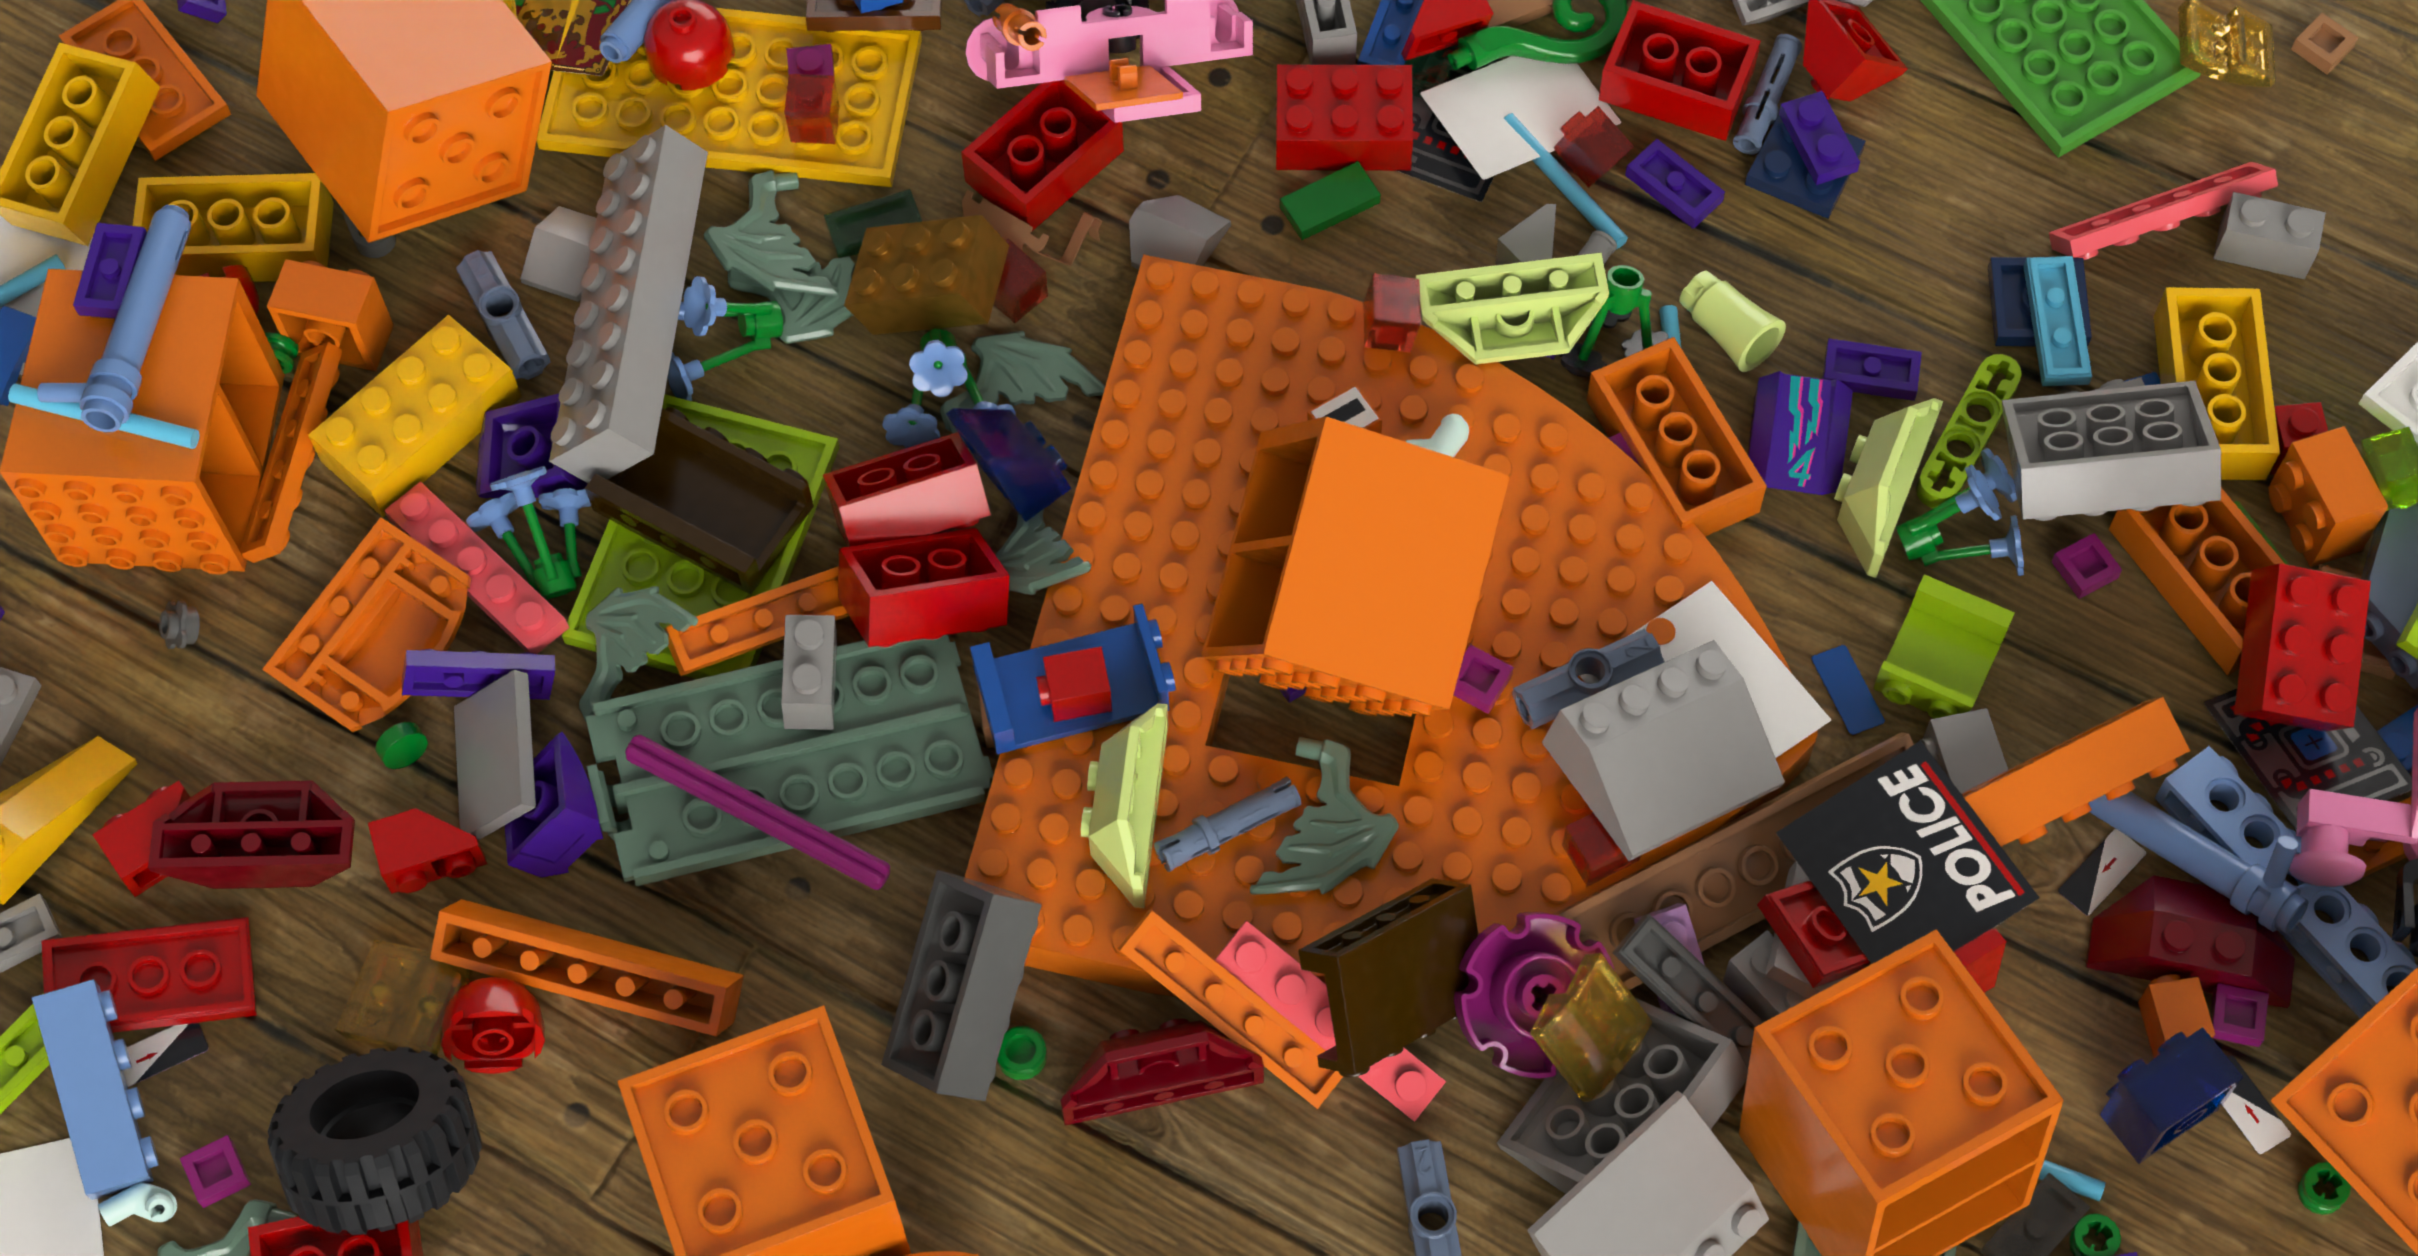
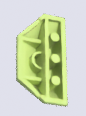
(1515, 306)
(1883, 479)
(1127, 802)

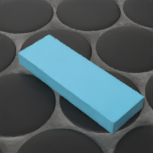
(2057, 321)

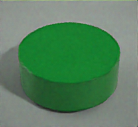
(401, 745)
(1022, 1053)

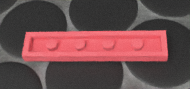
(2161, 211)
(494, 583)
(1305, 1003)

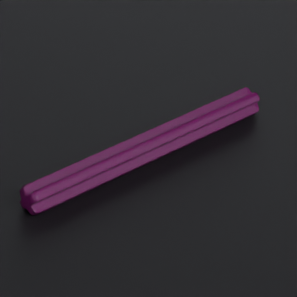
(758, 812)

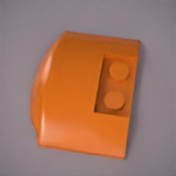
(355, 635)

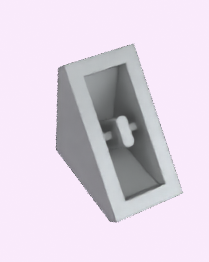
(1529, 239)

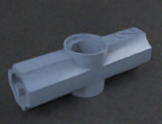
(511, 332)
(1544, 696)
(1428, 1192)

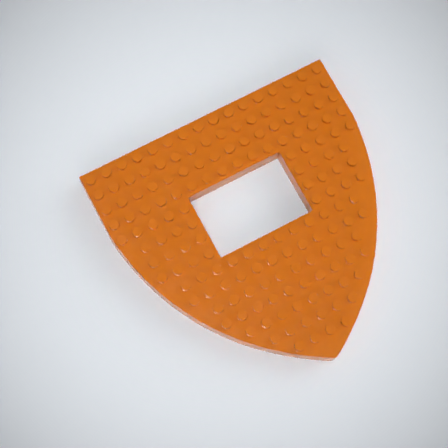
(1480, 800)

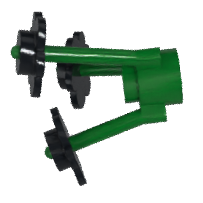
(1625, 294)

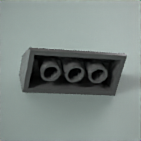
(961, 986)

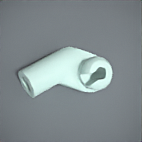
(1448, 437)
(142, 1200)

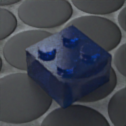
(2170, 1093)

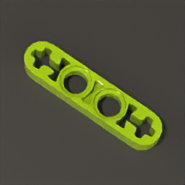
(1965, 429)

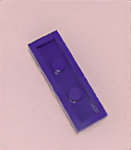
(466, 673)

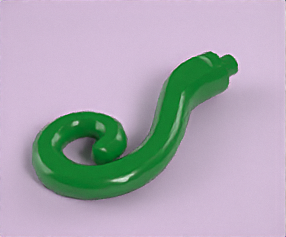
(1503, 41)

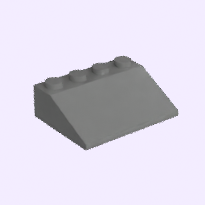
(2112, 450)
(1666, 750)
(1569, 1137)
(1657, 1195)

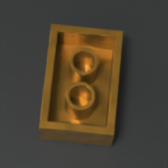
(927, 275)

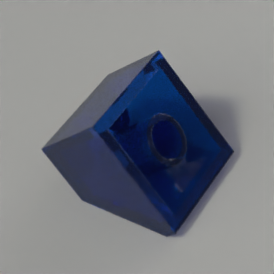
(1013, 457)

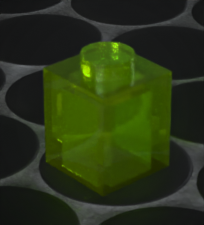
(2394, 466)

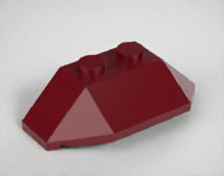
(254, 836)
(2191, 933)
(1157, 1069)

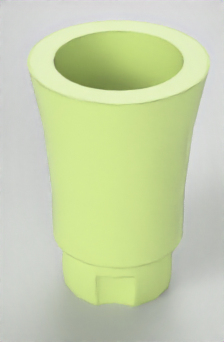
(1732, 320)

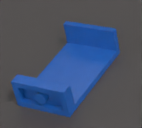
(1012, 694)

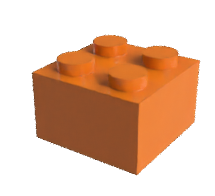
(333, 307)
(2327, 496)

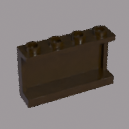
(707, 501)
(1393, 973)

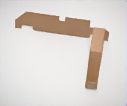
(1020, 232)

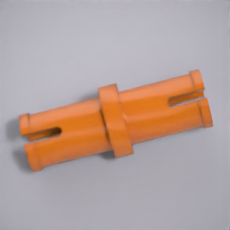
(1019, 27)

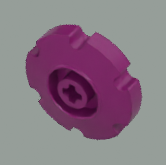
(1502, 970)

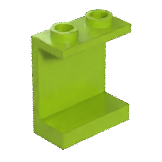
(1943, 650)

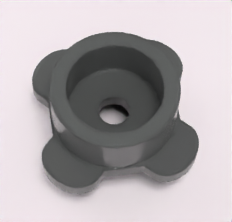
(179, 624)

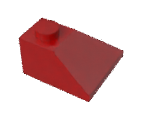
(1846, 51)

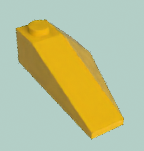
(51, 805)

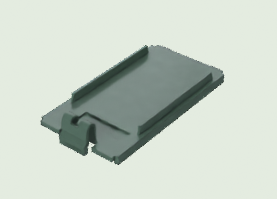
(894, 756)

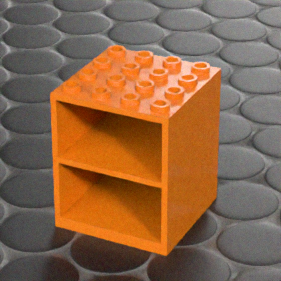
(405, 103)
(134, 496)
(1355, 568)
(2363, 1107)
(1898, 1108)
(764, 1148)

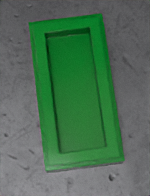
(1330, 200)

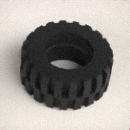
(374, 1140)

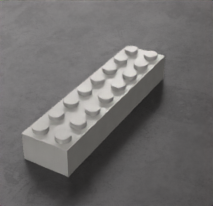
(629, 307)

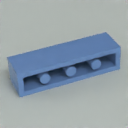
(93, 1088)

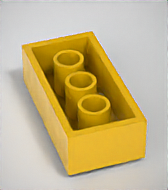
(74, 143)
(244, 220)
(2222, 346)
(414, 414)

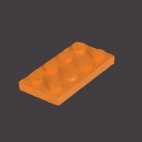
(185, 99)

